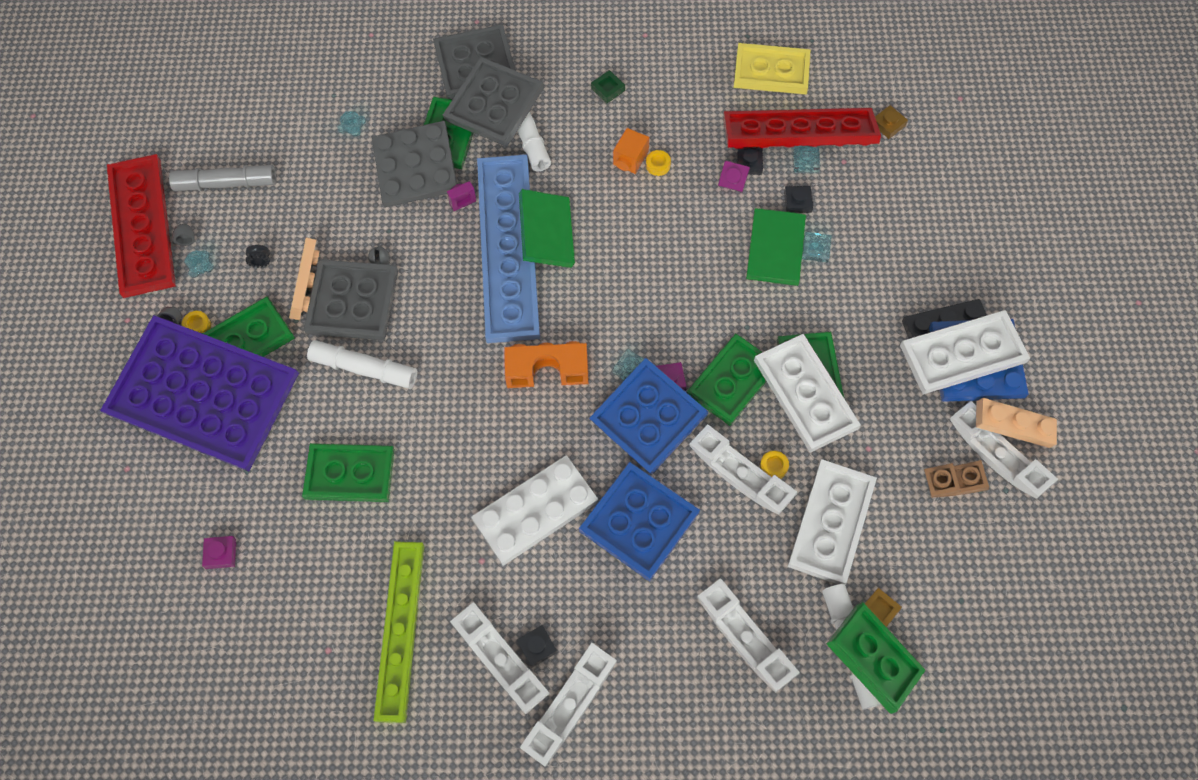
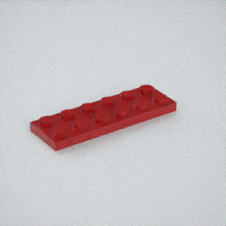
(801, 127)
(140, 226)

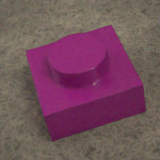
(733, 176)
(461, 195)
(675, 373)
(219, 552)

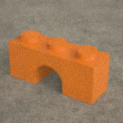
(524, 362)

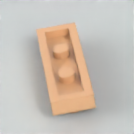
(304, 279)
(1016, 423)

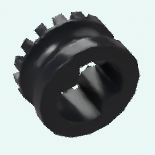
(257, 256)

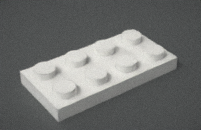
(964, 352)
(807, 393)
(534, 510)
(832, 522)

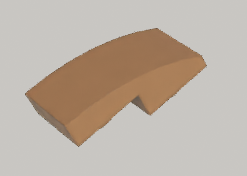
(956, 480)

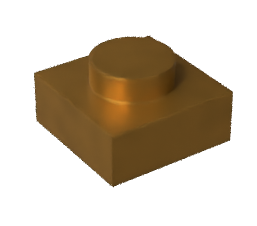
(890, 121)
(883, 606)

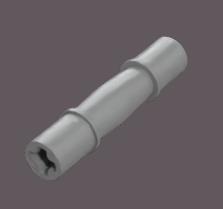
(222, 178)

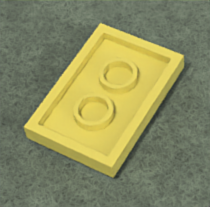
(772, 68)

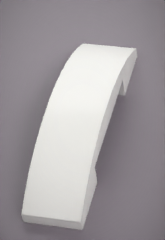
(1001, 455)
(740, 472)
(746, 637)
(499, 658)
(569, 705)

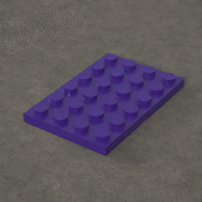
(200, 392)

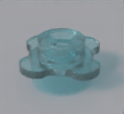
(347, 120)
(194, 259)

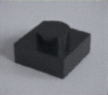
(752, 158)
(798, 199)
(537, 646)

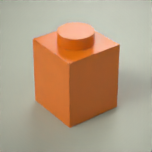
(630, 151)

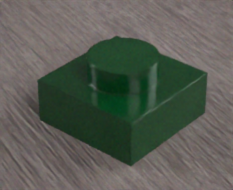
(608, 86)

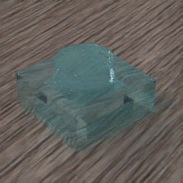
(806, 159)
(816, 247)
(627, 364)

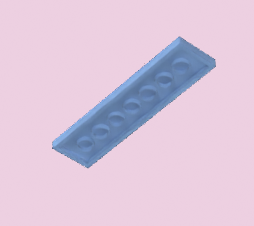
(507, 279)

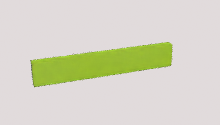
(399, 633)

